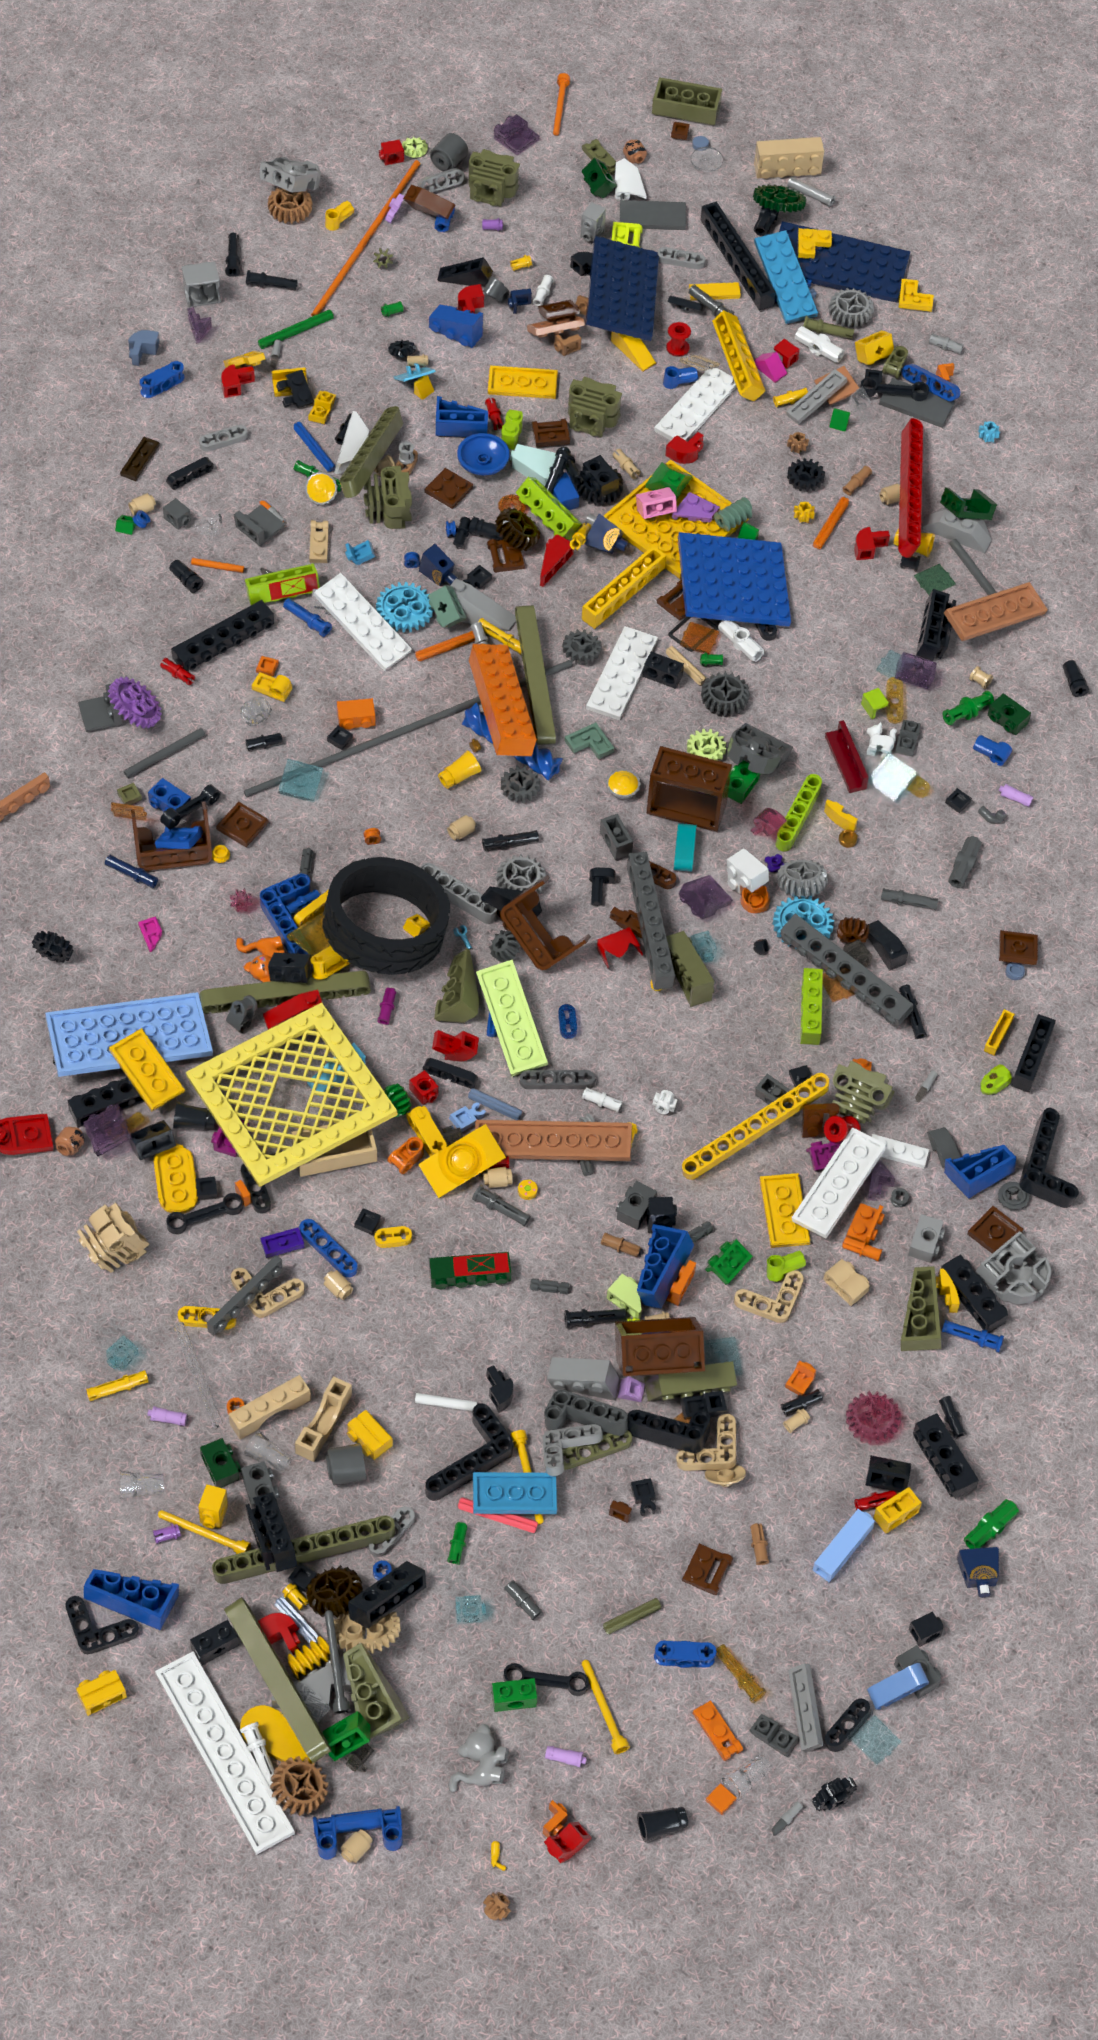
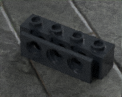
(935, 626)
(945, 1456)
(275, 1544)

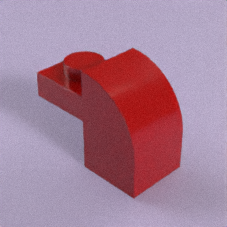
(470, 298)
(233, 378)
(683, 451)
(867, 542)
(456, 1048)
(281, 1626)
(568, 1841)

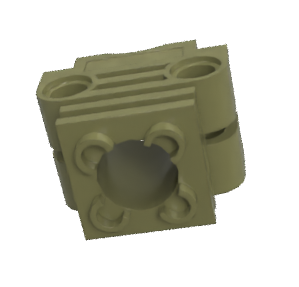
(492, 177)
(593, 406)
(390, 497)
(860, 1091)

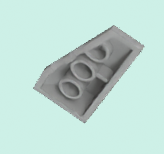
(478, 606)

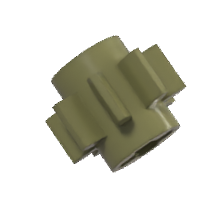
(381, 262)

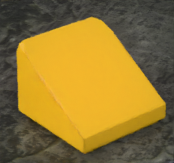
(423, 387)
(416, 925)

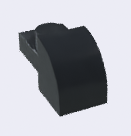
(581, 263)
(501, 1391)
(710, 1402)

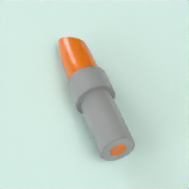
(272, 510)

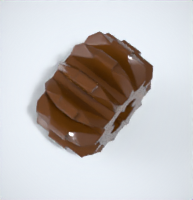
(852, 929)

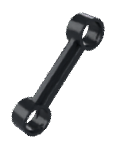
(896, 389)
(172, 817)
(204, 1213)
(549, 1680)

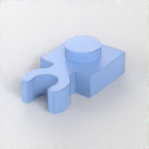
(466, 1118)

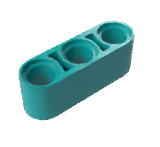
(685, 847)

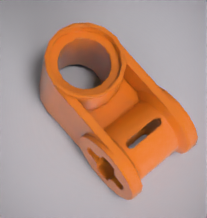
(404, 1157)

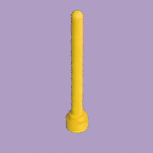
(519, 1440)
(237, 1546)
(619, 1743)

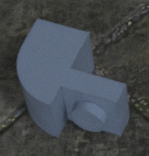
(143, 342)

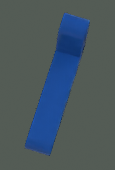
(279, 896)

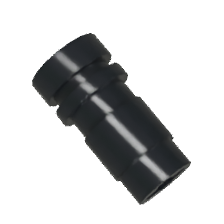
(483, 528)
(188, 578)
(1075, 679)

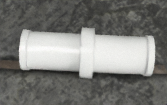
(543, 290)
(602, 1099)

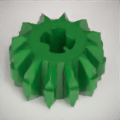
(399, 1098)

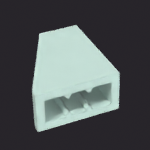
(532, 462)

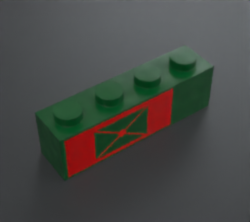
(470, 1270)

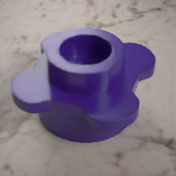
(772, 867)

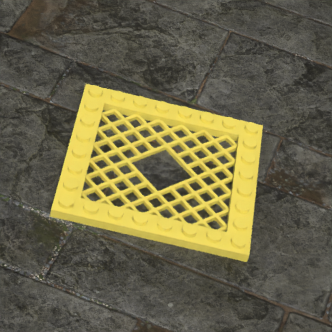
(237, 1133)

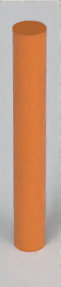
(218, 565)

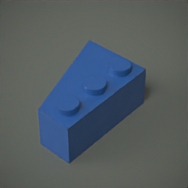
(457, 324)
(459, 420)
(980, 1170)

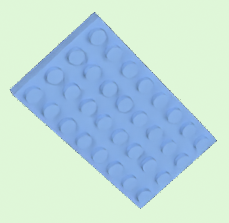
(83, 1035)

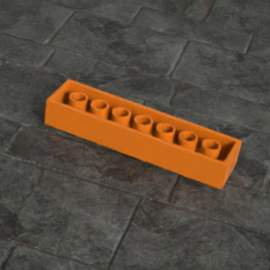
(502, 700)

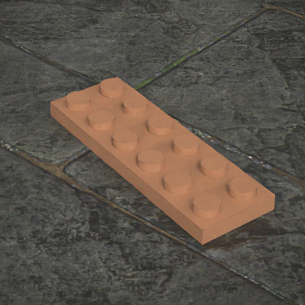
(995, 611)

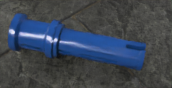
(313, 620)
(949, 1327)

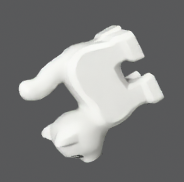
(880, 742)

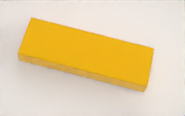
(719, 290)

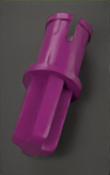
(387, 1006)

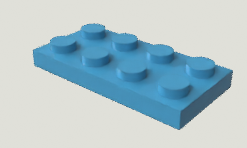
(514, 1493)

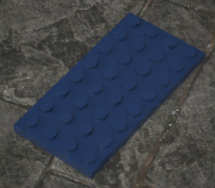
(853, 264)
(622, 288)

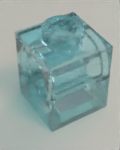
(704, 940)
(124, 1346)
(463, 1603)

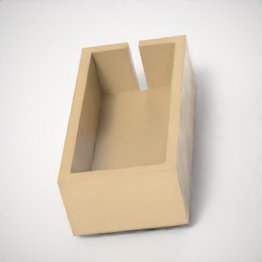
(788, 157)
(351, 1153)

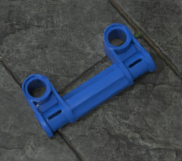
(327, 1828)

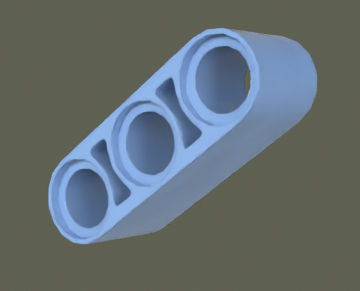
(898, 1686)

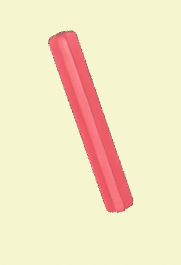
(509, 1519)

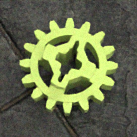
(706, 745)

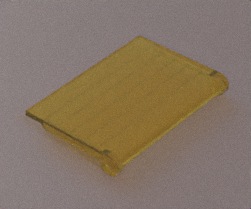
(310, 935)

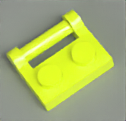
(621, 232)

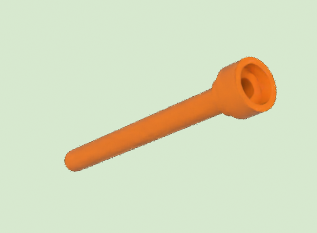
(563, 81)

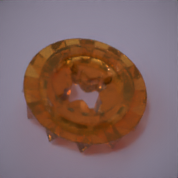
(506, 501)

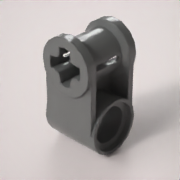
(496, 290)
(242, 1013)

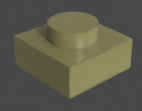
(129, 794)

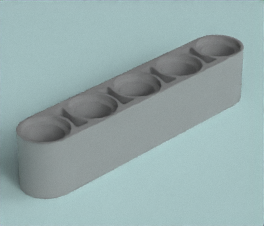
(465, 898)

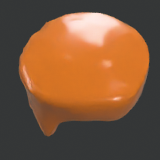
(755, 901)

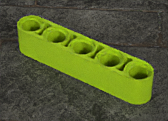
(798, 812)

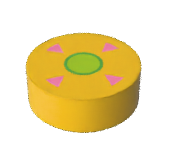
(527, 1189)

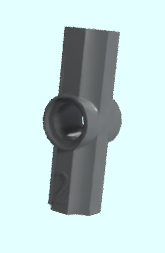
(965, 862)

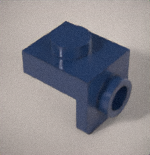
(519, 298)

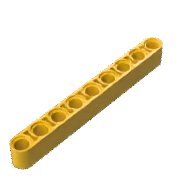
(751, 1134)

